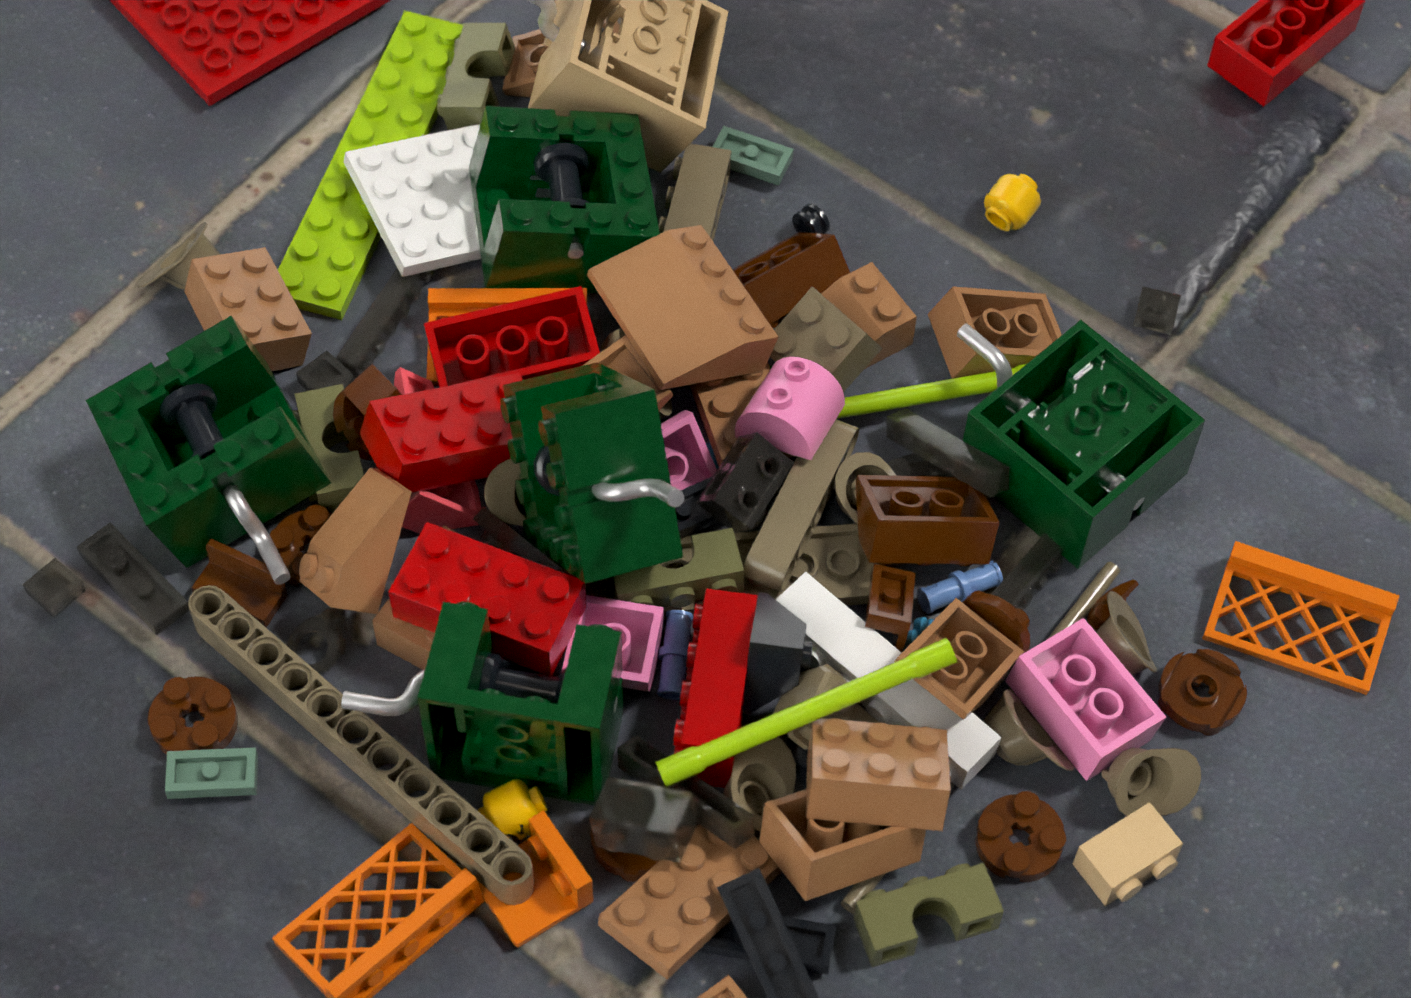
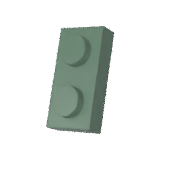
(755, 155)
(211, 773)

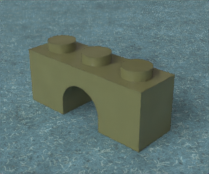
(478, 54)
(317, 422)
(713, 566)
(960, 897)

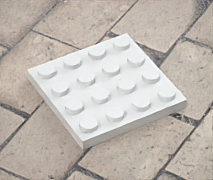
(421, 198)

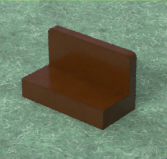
(243, 580)
(891, 602)

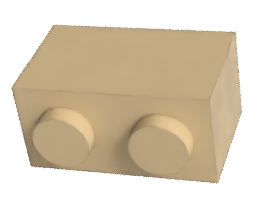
(1128, 855)

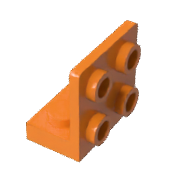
(559, 885)

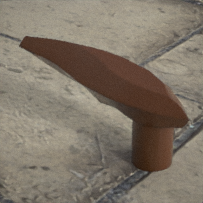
(1100, 610)

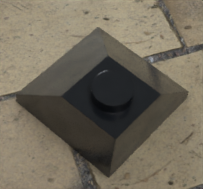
(774, 654)

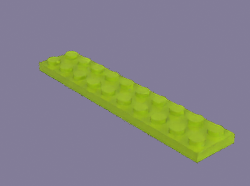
(398, 104)

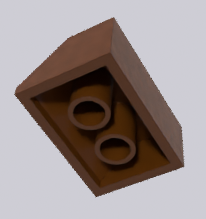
(788, 271)
(924, 520)

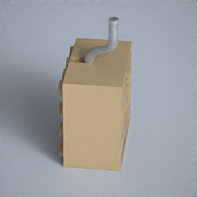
(654, 66)

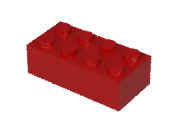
(1280, 42)
(512, 338)
(439, 433)
(527, 603)
(715, 676)

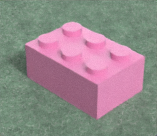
(1084, 698)

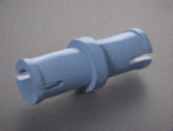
(959, 586)
(674, 653)

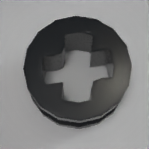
(811, 220)

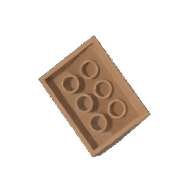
(684, 309)

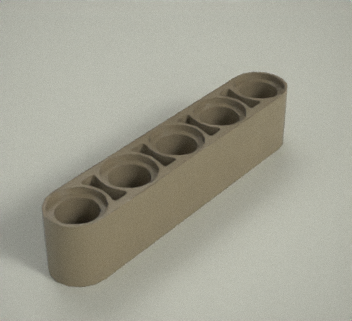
(798, 510)

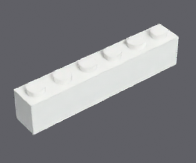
(855, 650)

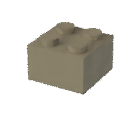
(825, 336)

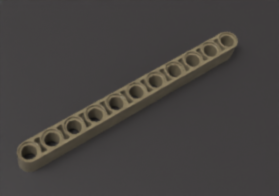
(363, 757)

